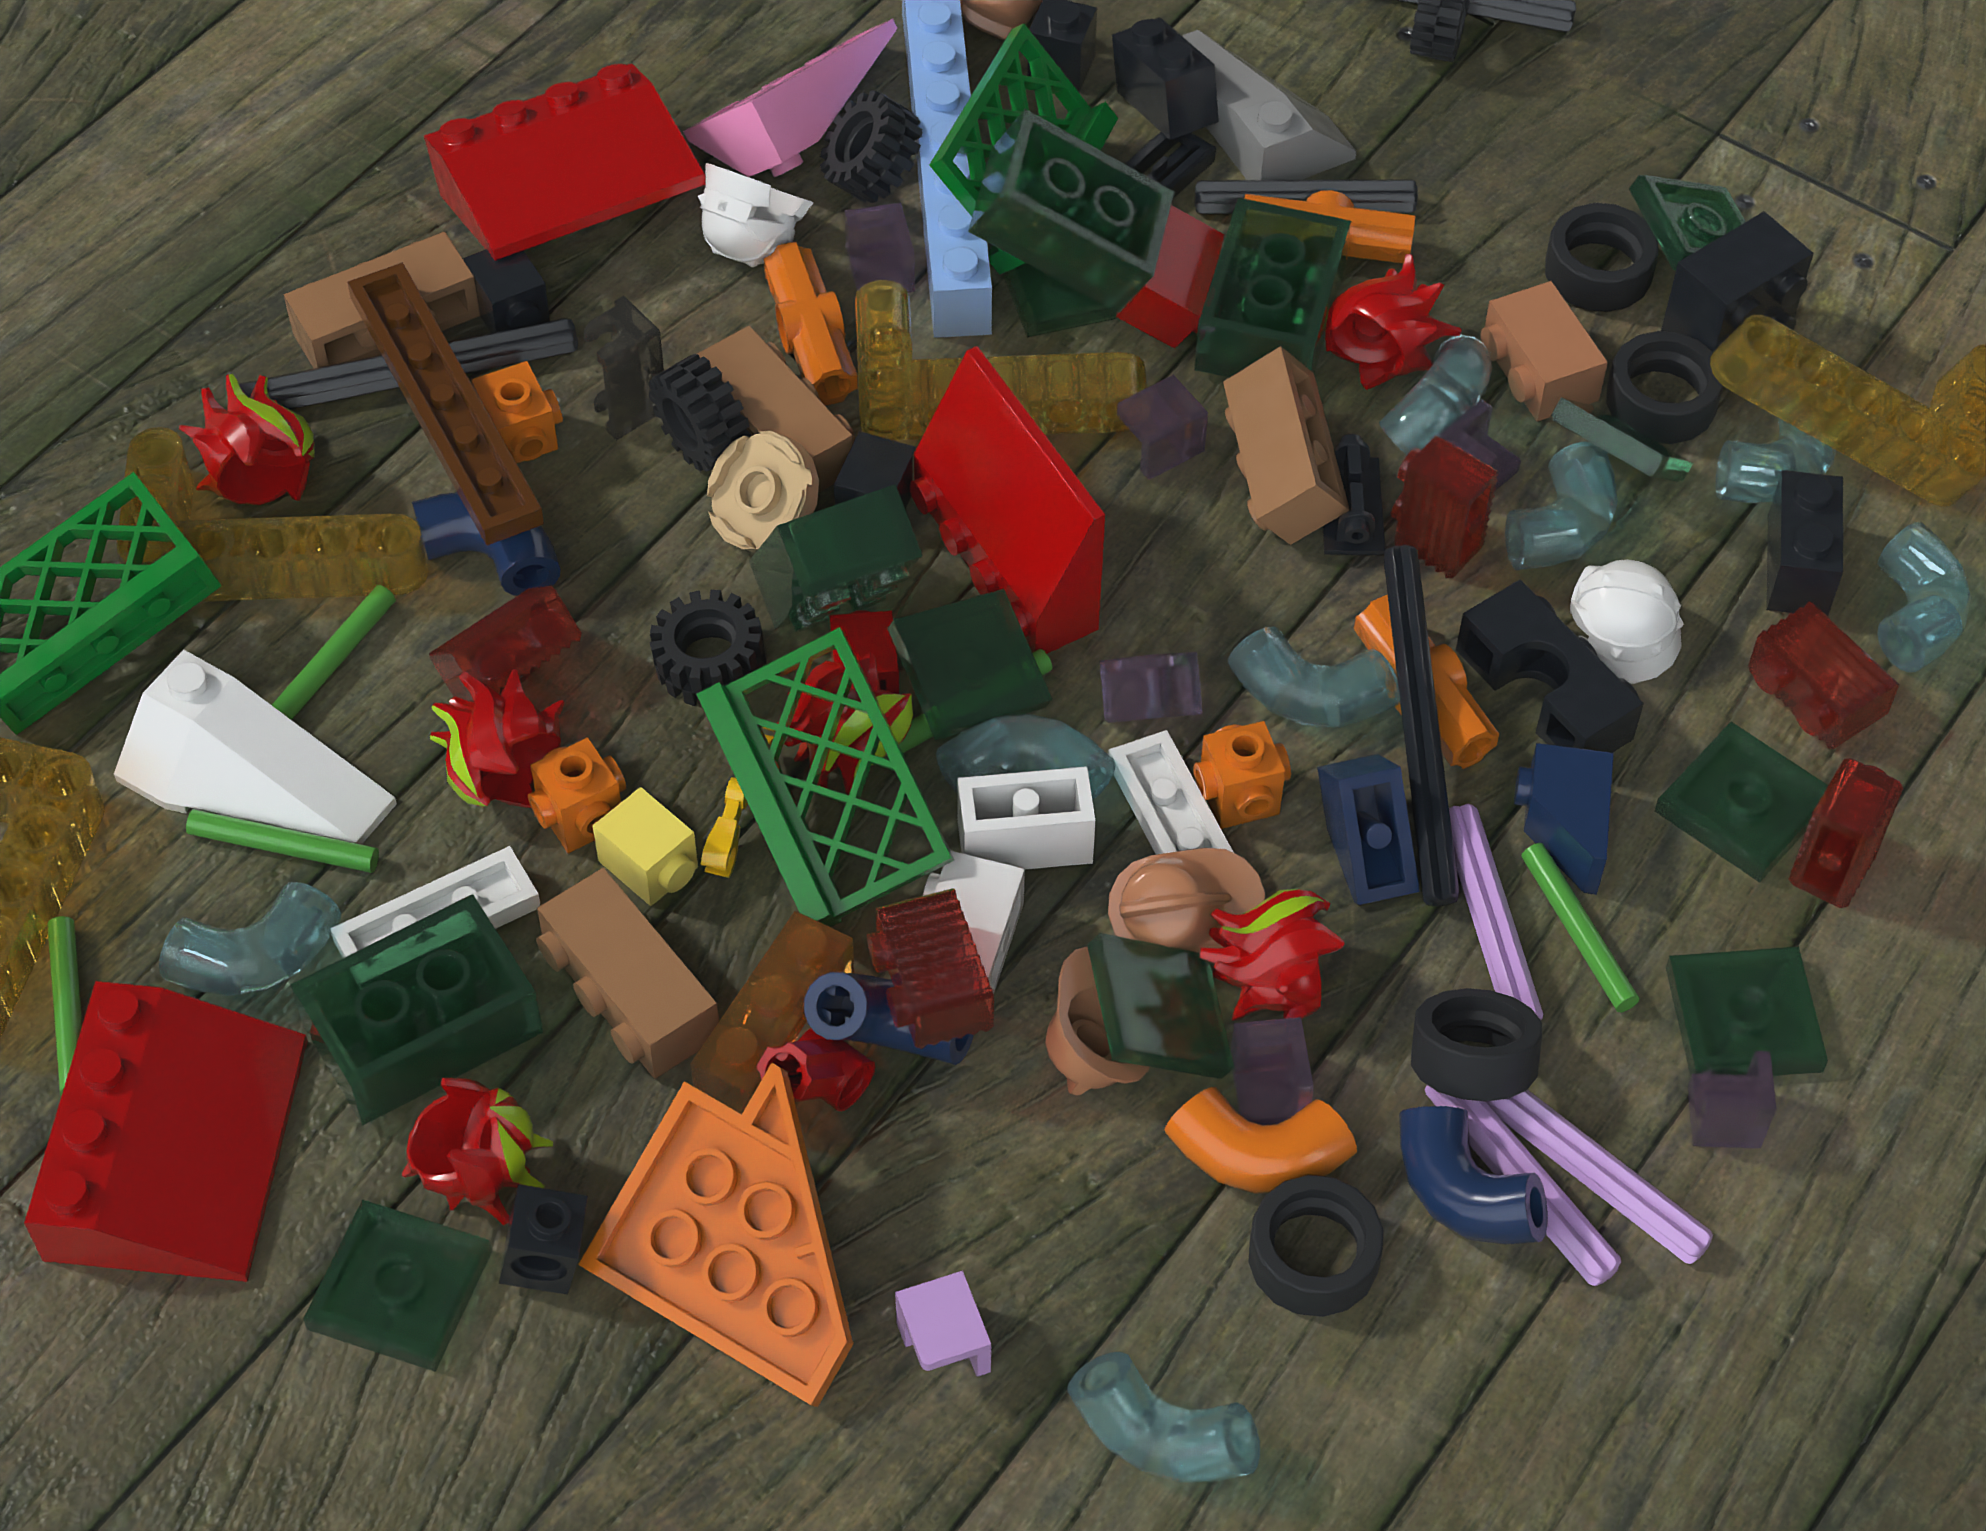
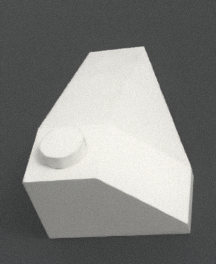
(228, 752)

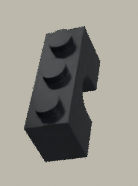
(1521, 638)

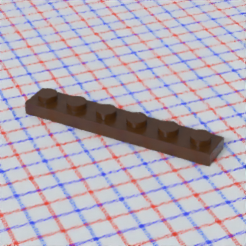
(445, 404)

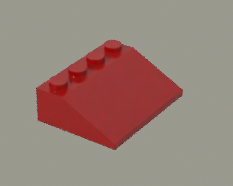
(562, 160)
(1011, 507)
(165, 1136)

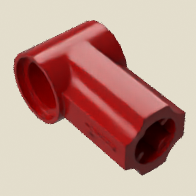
(822, 1069)

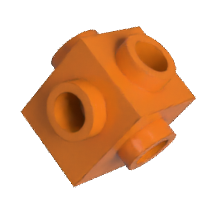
(526, 419)
(1242, 773)
(575, 792)

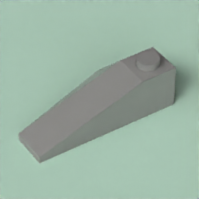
(1267, 126)

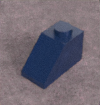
(1569, 808)
(1369, 827)

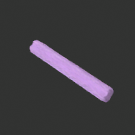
(1490, 908)
(1507, 1156)
(1605, 1175)

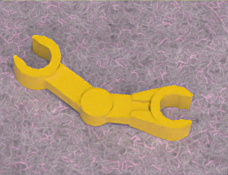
(722, 843)

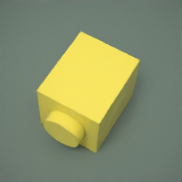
(646, 847)

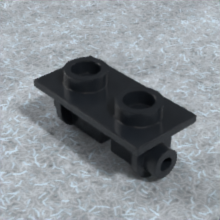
(1362, 527)

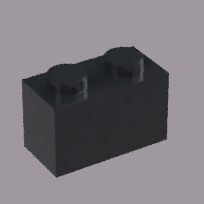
(1165, 77)
(1804, 541)

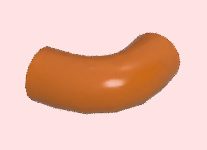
(1255, 1154)

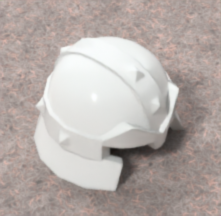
(747, 216)
(1629, 618)

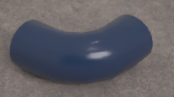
(520, 560)
(858, 1010)
(1458, 1191)

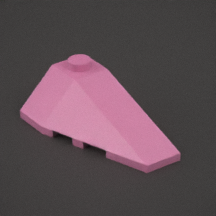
(790, 111)

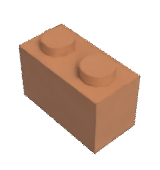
(1543, 349)

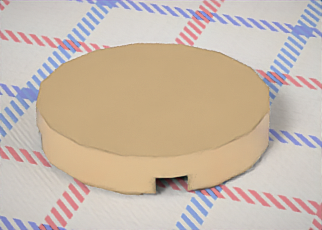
(760, 486)

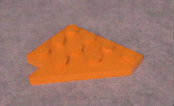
(732, 1237)

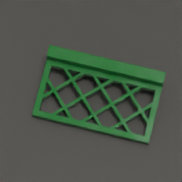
(1082, 121)
(96, 631)
(773, 802)

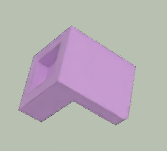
(943, 1324)

